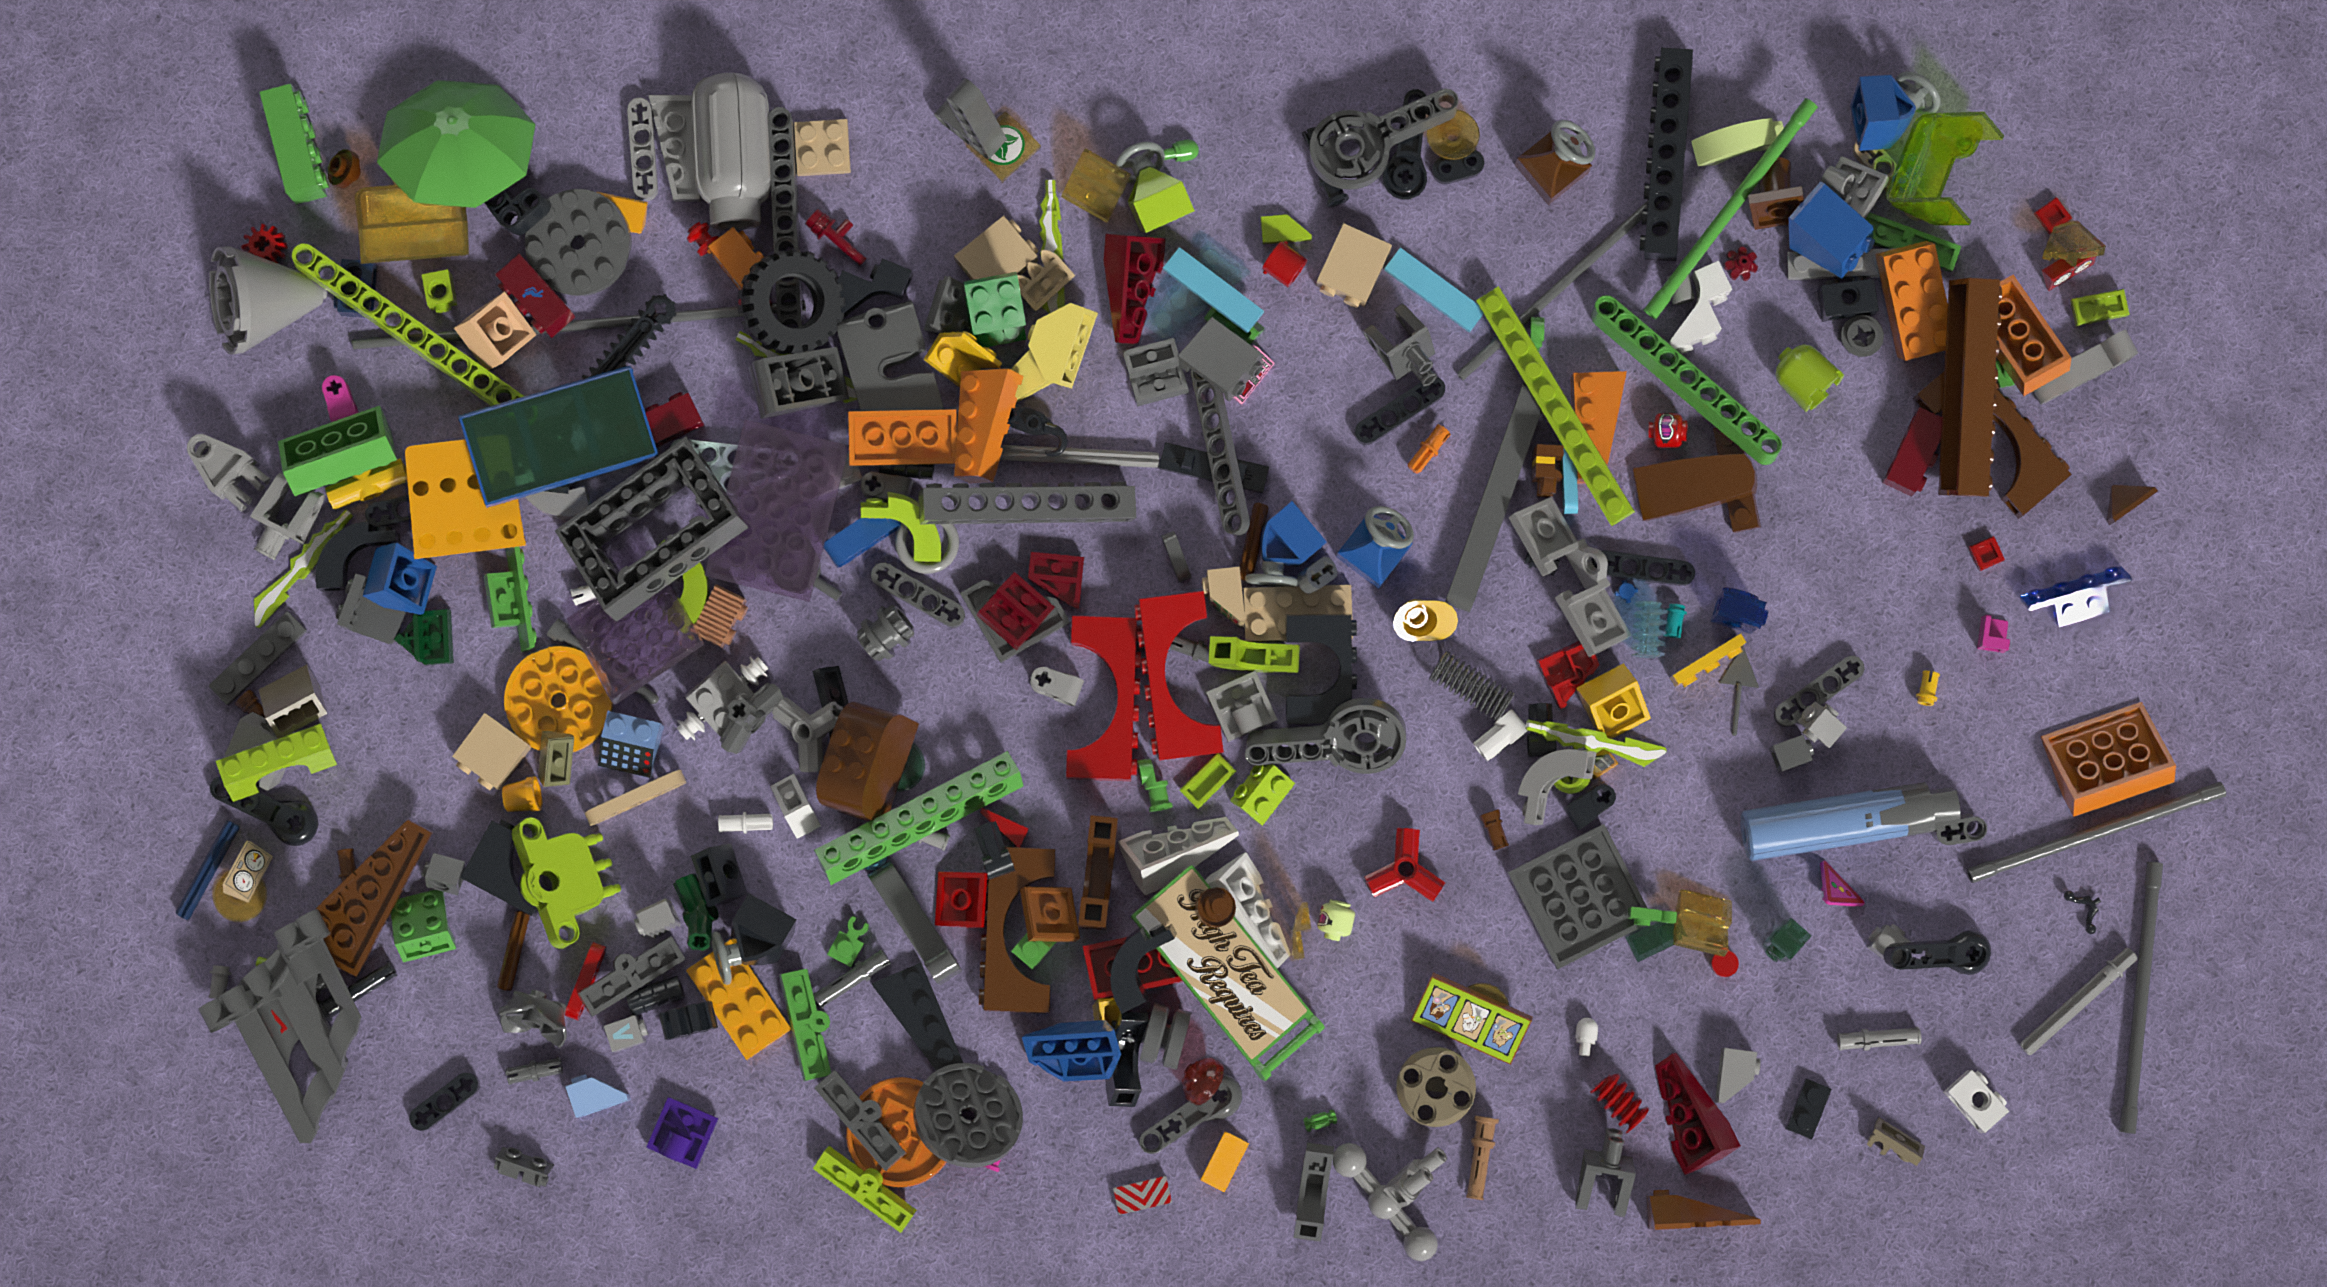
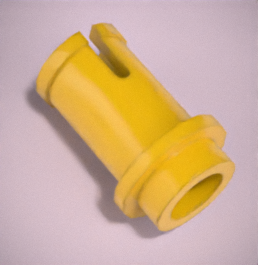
(1928, 689)

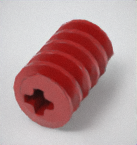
(1620, 1101)

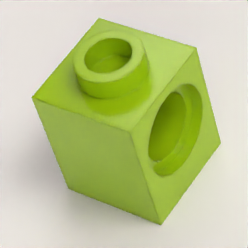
(435, 280)

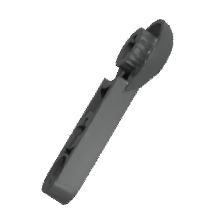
(1193, 1115)

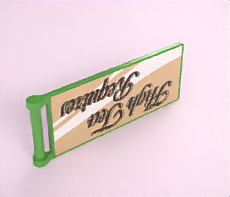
(1228, 975)

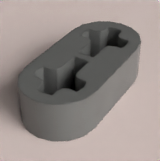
(1176, 556)
(1315, 572)

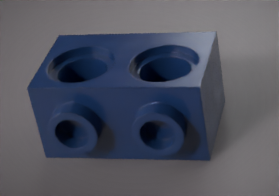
(369, 277)

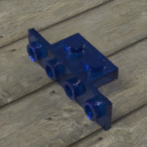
(2078, 598)

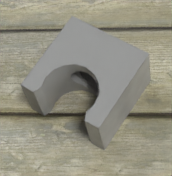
(252, 732)

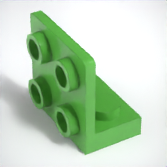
(421, 926)

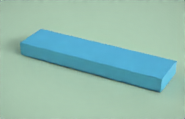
(1213, 290)
(1434, 290)

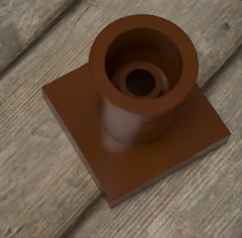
(1777, 198)

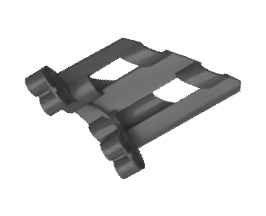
(288, 988)

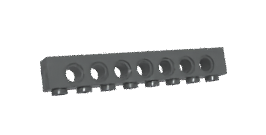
(933, 512)

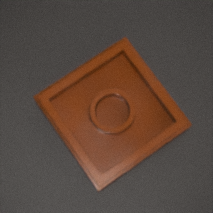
(1050, 914)

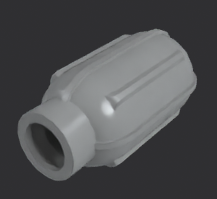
(731, 148)

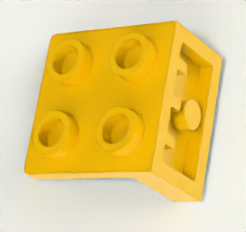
(958, 353)

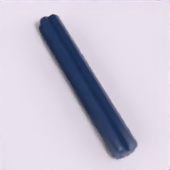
(207, 870)

